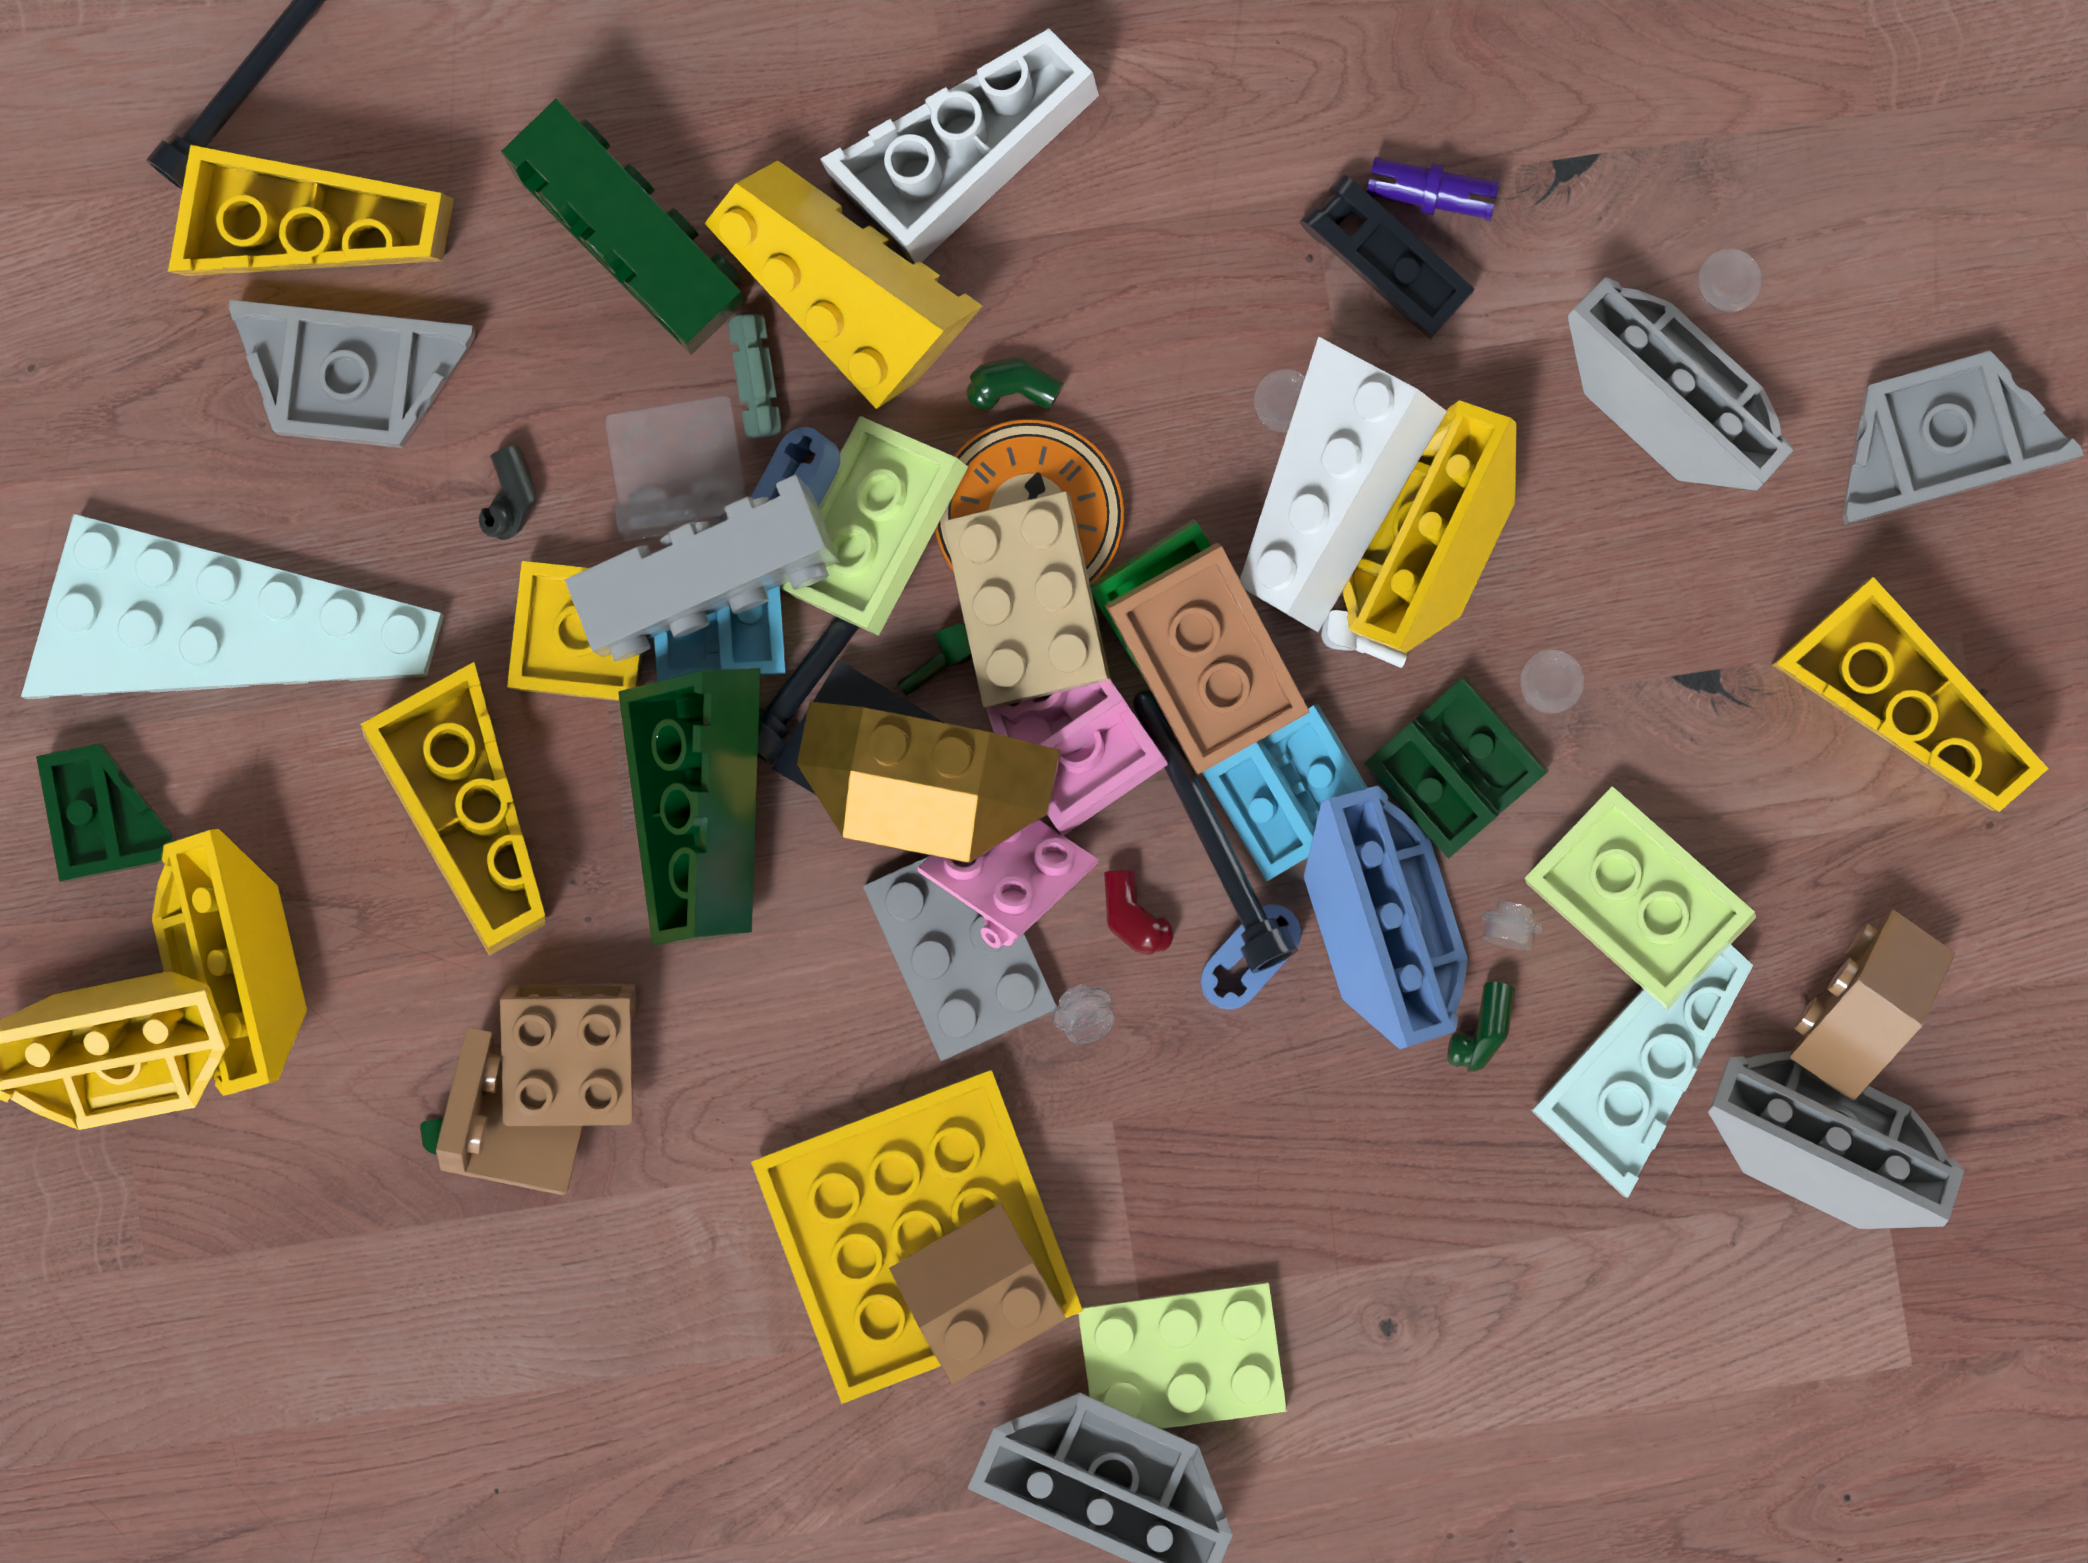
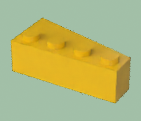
(285, 216)
(1904, 689)

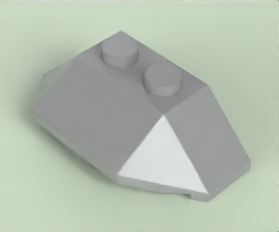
(1674, 389)
(1853, 1160)
(1106, 1482)

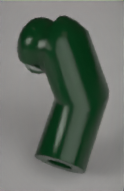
(1009, 377)
(1490, 1032)

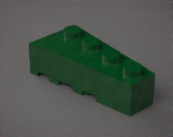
(623, 227)
(695, 800)

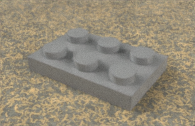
(953, 975)

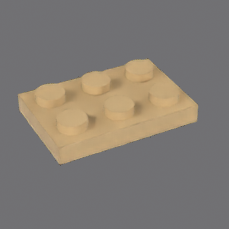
(1026, 600)

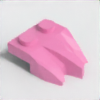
(1099, 743)

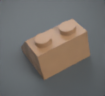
(976, 1294)

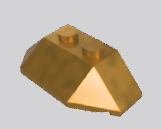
(923, 780)

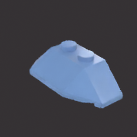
(1386, 918)

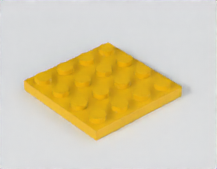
(883, 1192)

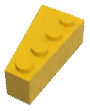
(840, 282)
(456, 792)

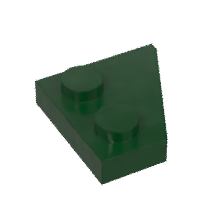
(97, 815)

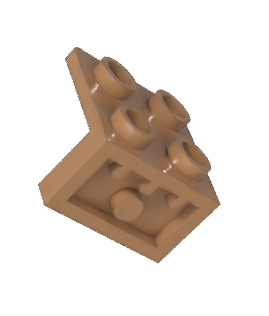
(567, 1054)
(482, 1146)

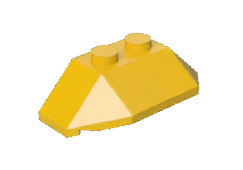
(1437, 532)
(227, 928)
(113, 1050)

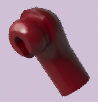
(1131, 921)

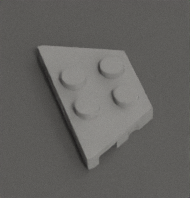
(346, 370)
(1946, 436)

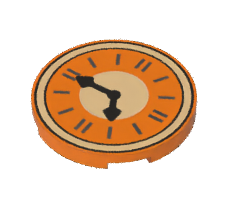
(1034, 461)

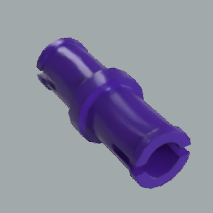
(1432, 188)

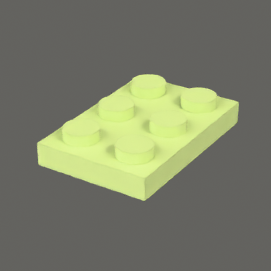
(879, 521)
(1640, 898)
(1186, 1356)

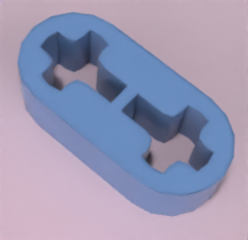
(787, 462)
(1230, 954)

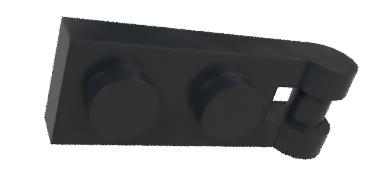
(1388, 257)

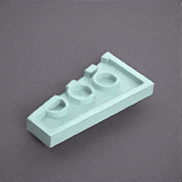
(1633, 1074)

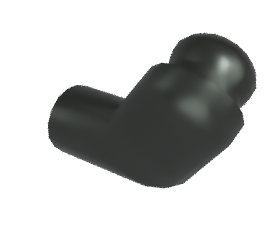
(515, 498)

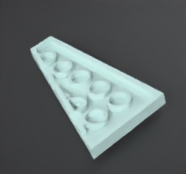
(182, 618)

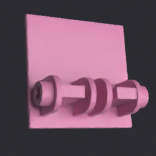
(1013, 880)

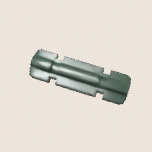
(754, 375)

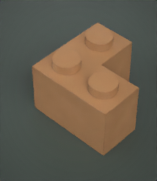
(1874, 1004)

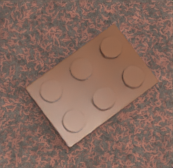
(1207, 658)

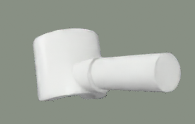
(1338, 636)

